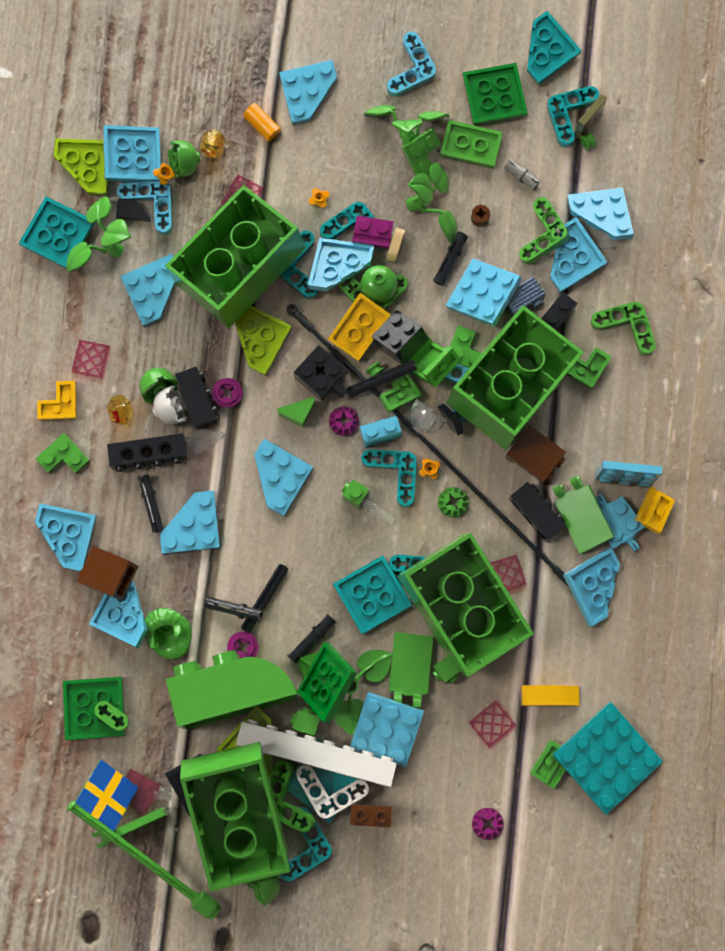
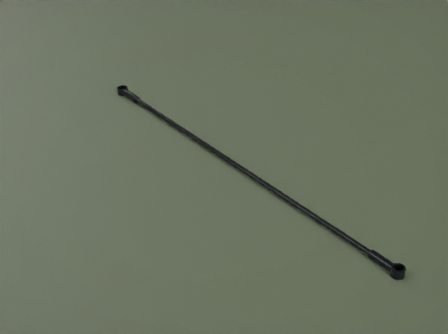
(307, 325)

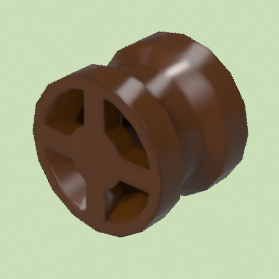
(477, 218)

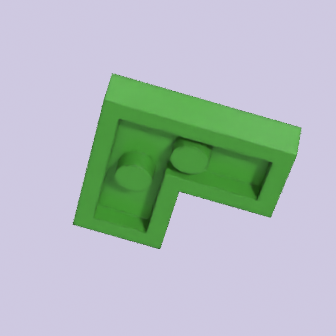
(417, 151)
(461, 345)
(589, 371)
(403, 393)
(62, 450)

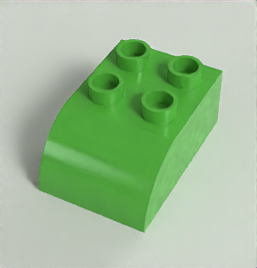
(514, 377)
(465, 604)
(226, 689)

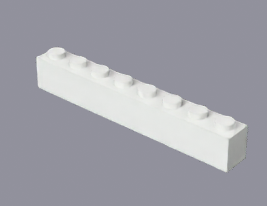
(318, 754)

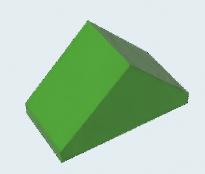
(298, 412)

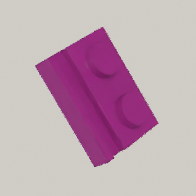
(373, 232)

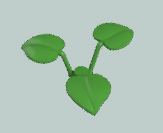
(406, 125)
(422, 186)
(113, 236)
(375, 667)

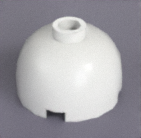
(170, 406)

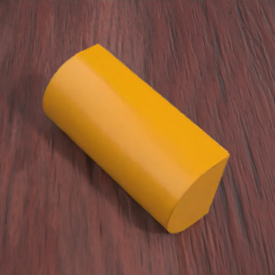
(261, 122)

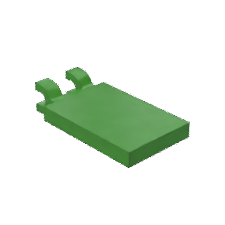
(582, 515)
(410, 666)
(134, 825)

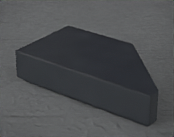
(131, 211)
(452, 419)

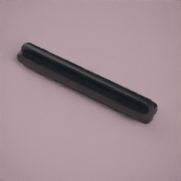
(382, 378)
(266, 595)

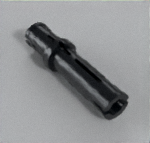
(454, 251)
(150, 503)
(254, 614)
(312, 638)

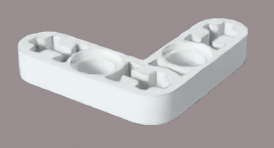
(323, 798)

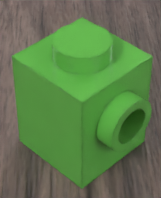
(354, 493)
(446, 671)
(305, 721)

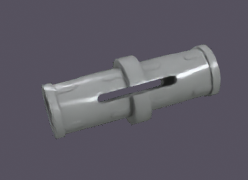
(522, 174)

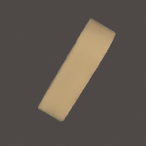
(395, 245)

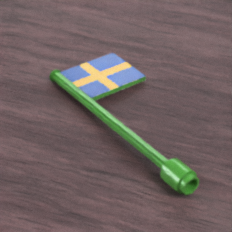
(102, 807)

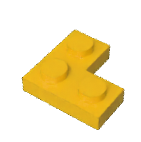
(63, 407)

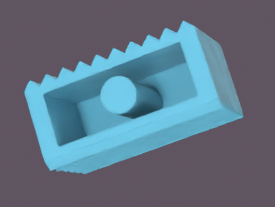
(380, 431)

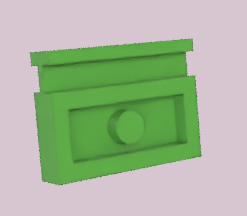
(546, 767)

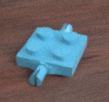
(622, 522)

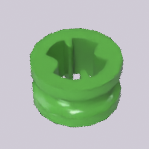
(588, 141)
(375, 369)

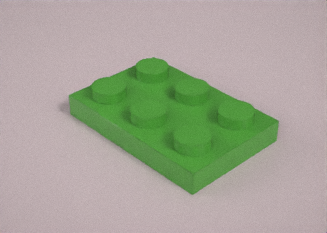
(471, 144)

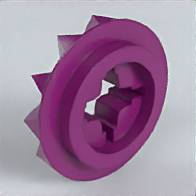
(229, 384)
(350, 426)
(245, 638)
(497, 822)

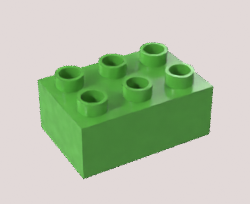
(236, 256)
(234, 816)

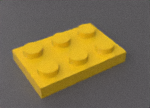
(358, 325)

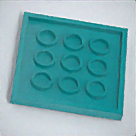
(607, 758)

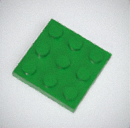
(494, 94)
(327, 682)
(79, 707)

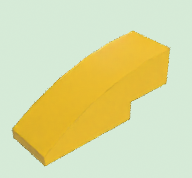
(549, 695)

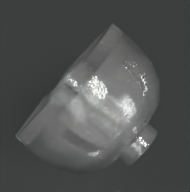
(425, 418)

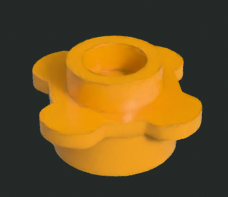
(169, 174)
(319, 202)
(430, 463)

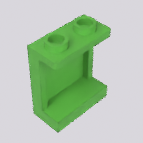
(434, 362)

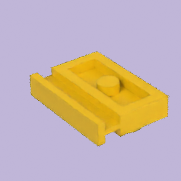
(654, 510)

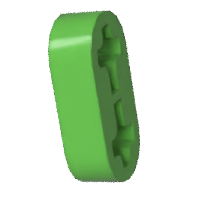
(114, 712)

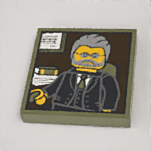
(590, 116)

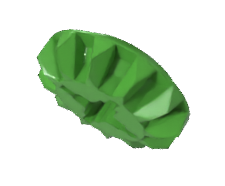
(450, 510)

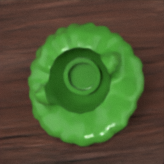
(168, 633)

